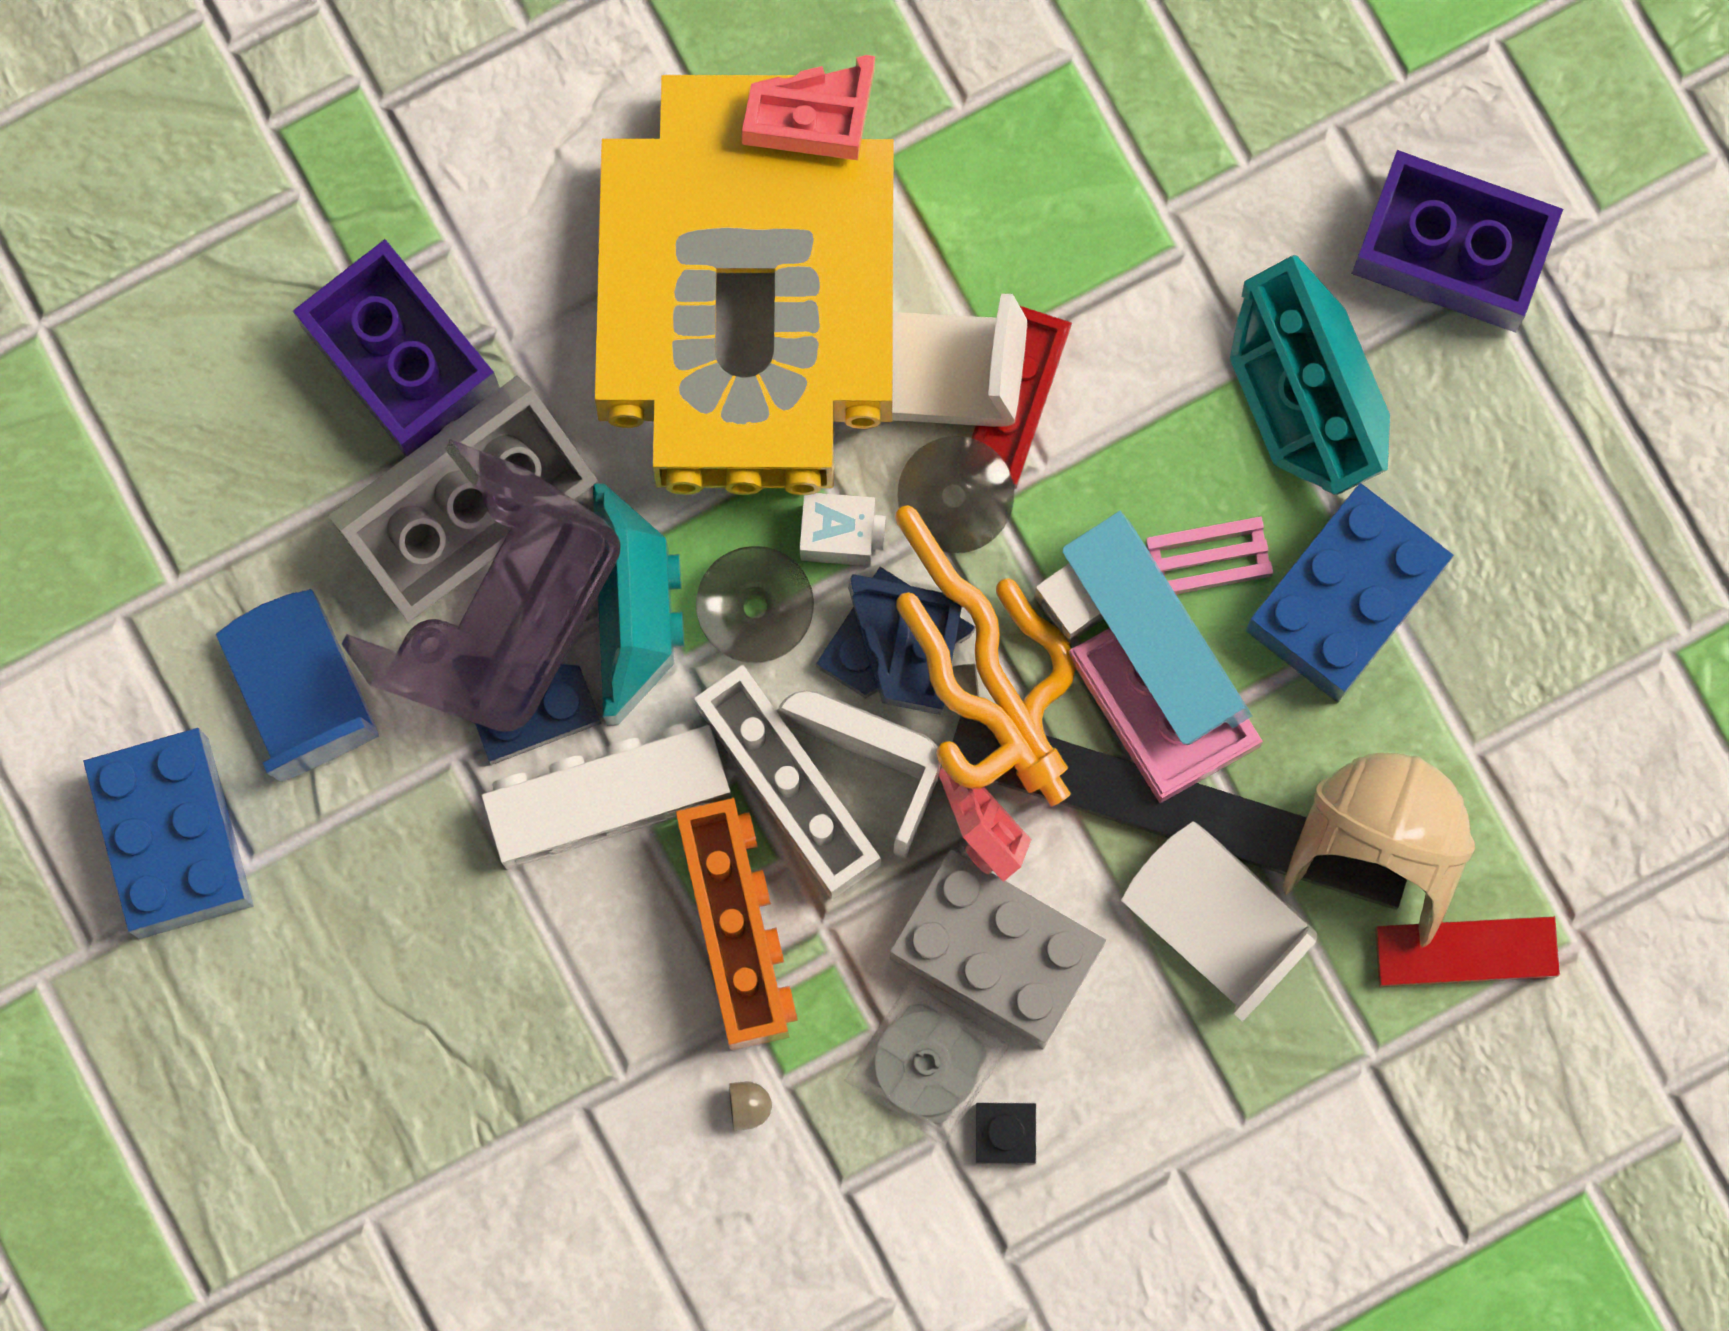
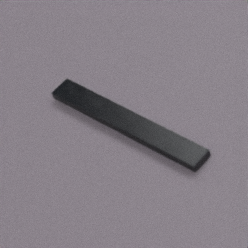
(1243, 826)

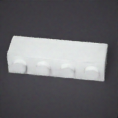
(787, 782)
(605, 796)

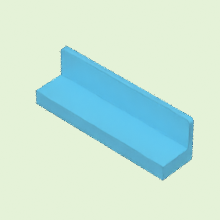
(1155, 629)

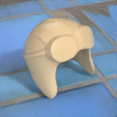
(1393, 815)

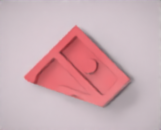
(811, 111)
(992, 834)

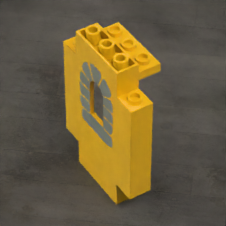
(713, 206)

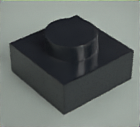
(1006, 1133)

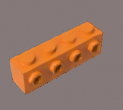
(733, 925)

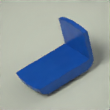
(296, 684)

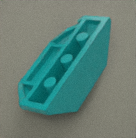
(1309, 380)
(635, 609)

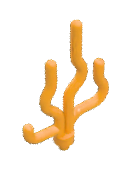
(1012, 721)

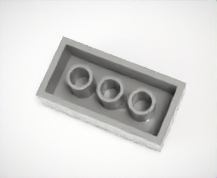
(424, 521)

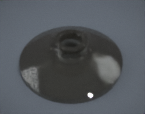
(981, 476)
(750, 575)

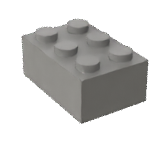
(997, 949)

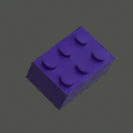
(1457, 241)
(396, 348)

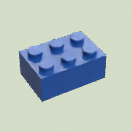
(1349, 592)
(168, 833)

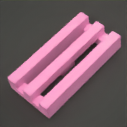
(1208, 534)

